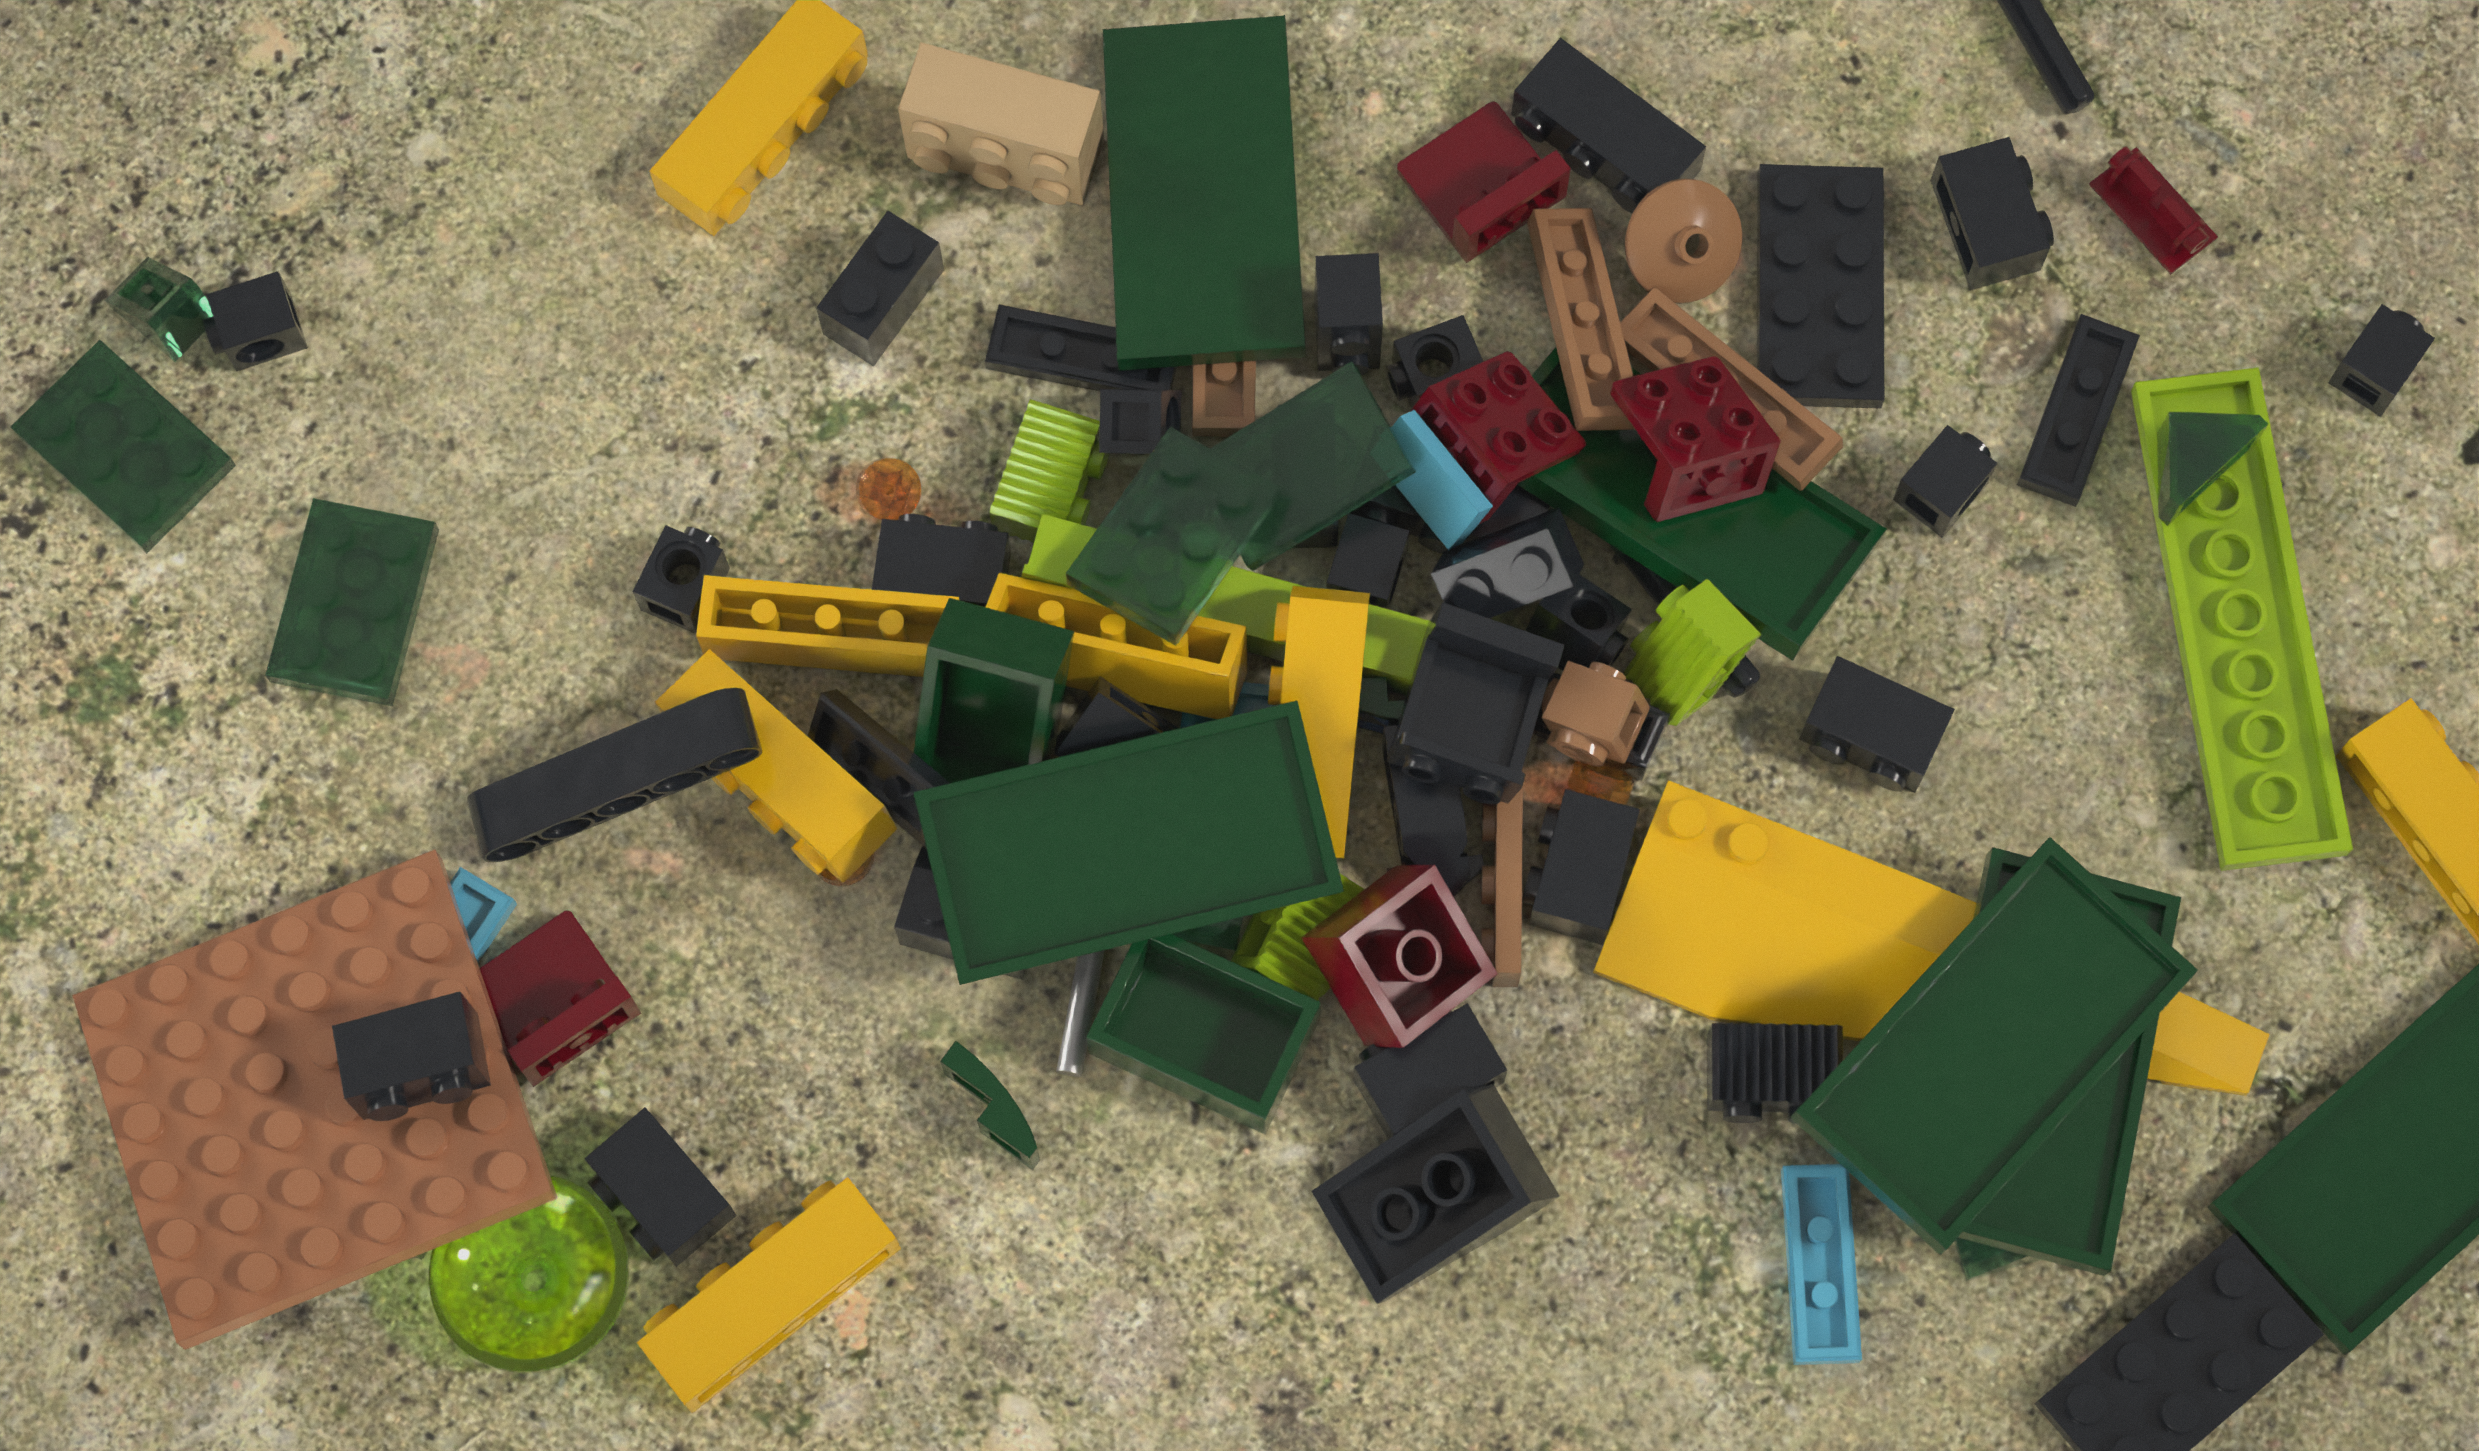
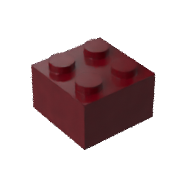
(1399, 955)

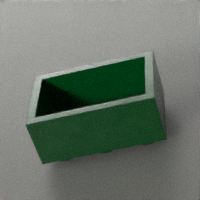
(990, 692)
(1204, 1029)

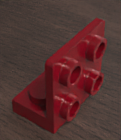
(1483, 180)
(1498, 425)
(1703, 434)
(555, 997)

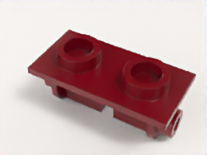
(2152, 209)

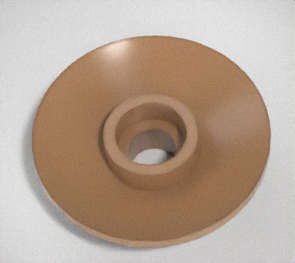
(1660, 232)

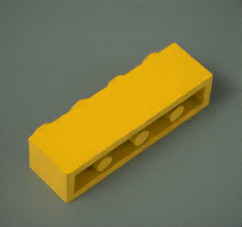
(760, 114)
(817, 625)
(1324, 674)
(1193, 677)
(793, 780)
(2424, 800)
(768, 1293)

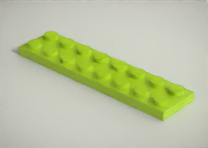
(2246, 641)

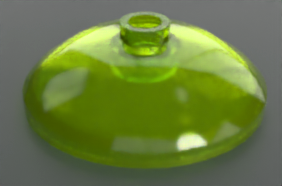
(483, 1293)

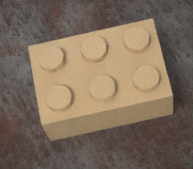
(1001, 125)

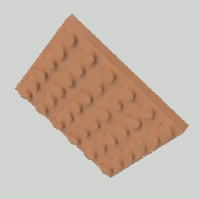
(237, 1115)

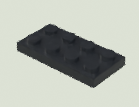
(1821, 283)
(2184, 1360)

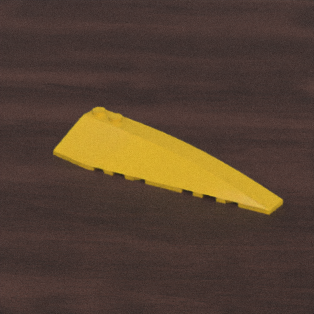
(1798, 931)

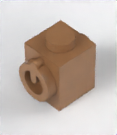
(1593, 713)

